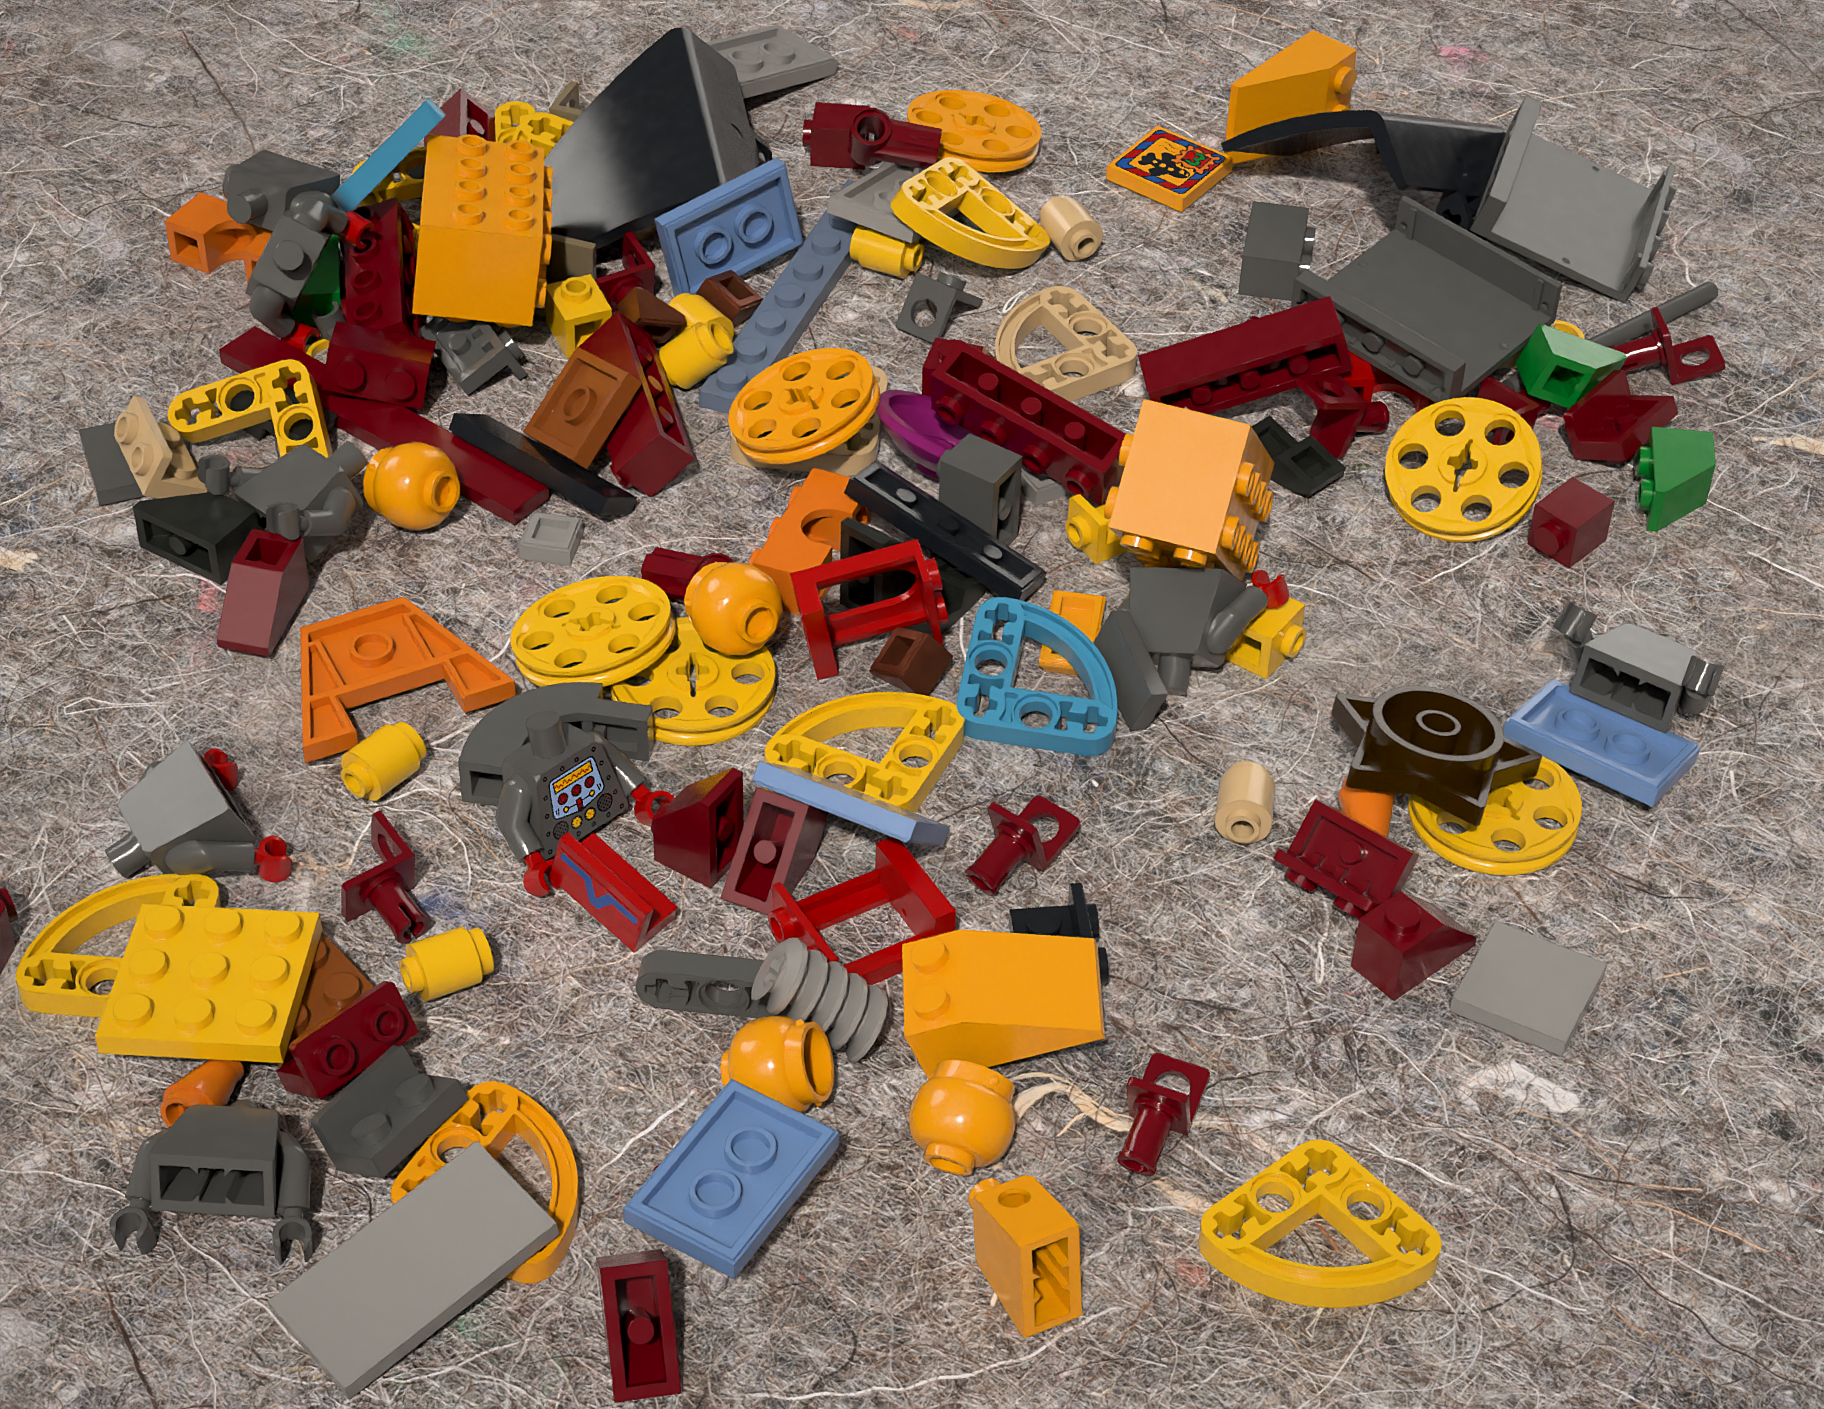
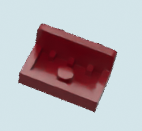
(1614, 423)
(1346, 860)
(347, 1042)

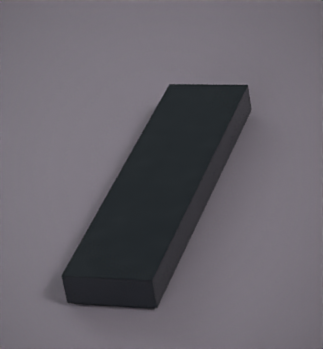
(542, 464)
(945, 532)

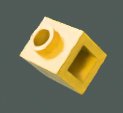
(575, 311)
(1270, 639)

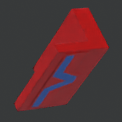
(611, 890)

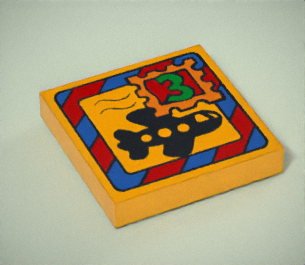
(1169, 168)

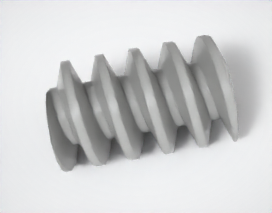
(824, 994)

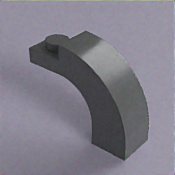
(577, 703)

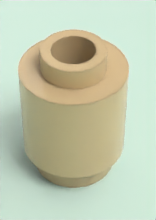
(1070, 228)
(1245, 803)

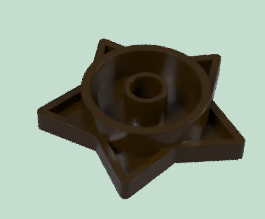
(1431, 747)

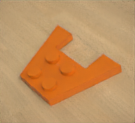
(380, 655)

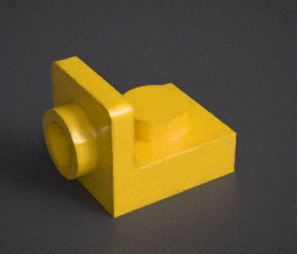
(1090, 530)

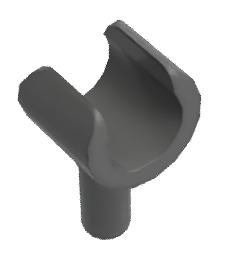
(327, 323)

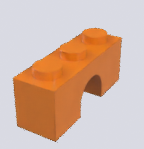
(207, 237)
(807, 531)

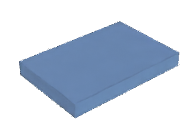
(730, 228)
(1601, 743)
(850, 804)
(731, 1178)

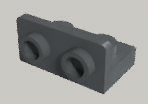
(473, 350)
(385, 1114)

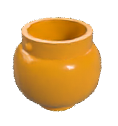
(412, 485)
(733, 607)
(782, 1061)
(963, 1117)

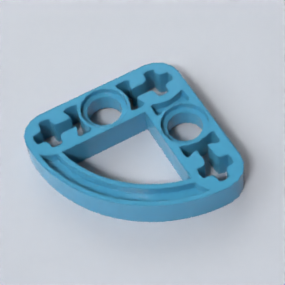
(387, 156)
(1008, 704)

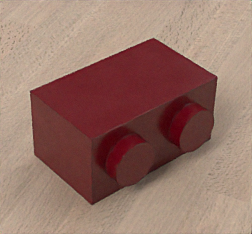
(378, 365)

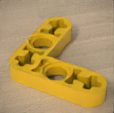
(268, 404)

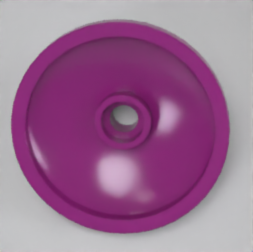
(917, 428)

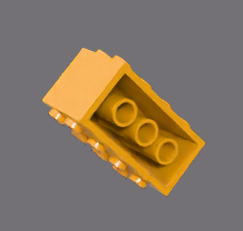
(483, 231)
(1191, 491)

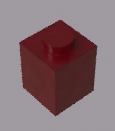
(829, 135)
(1570, 522)

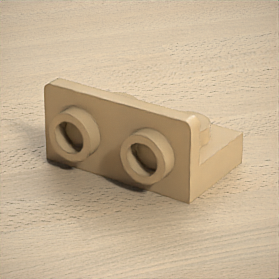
(155, 453)

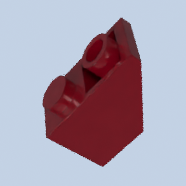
(262, 592)

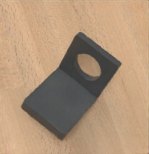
(943, 293)

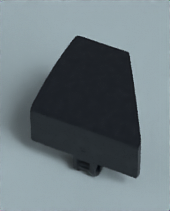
(652, 142)
(1415, 150)

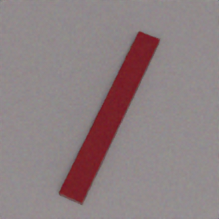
(386, 425)

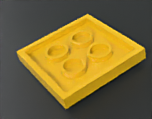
(210, 983)

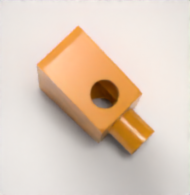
(1027, 1252)

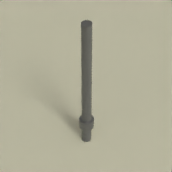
(1643, 322)

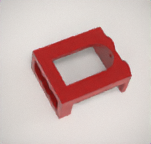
(911, 608)
(895, 880)

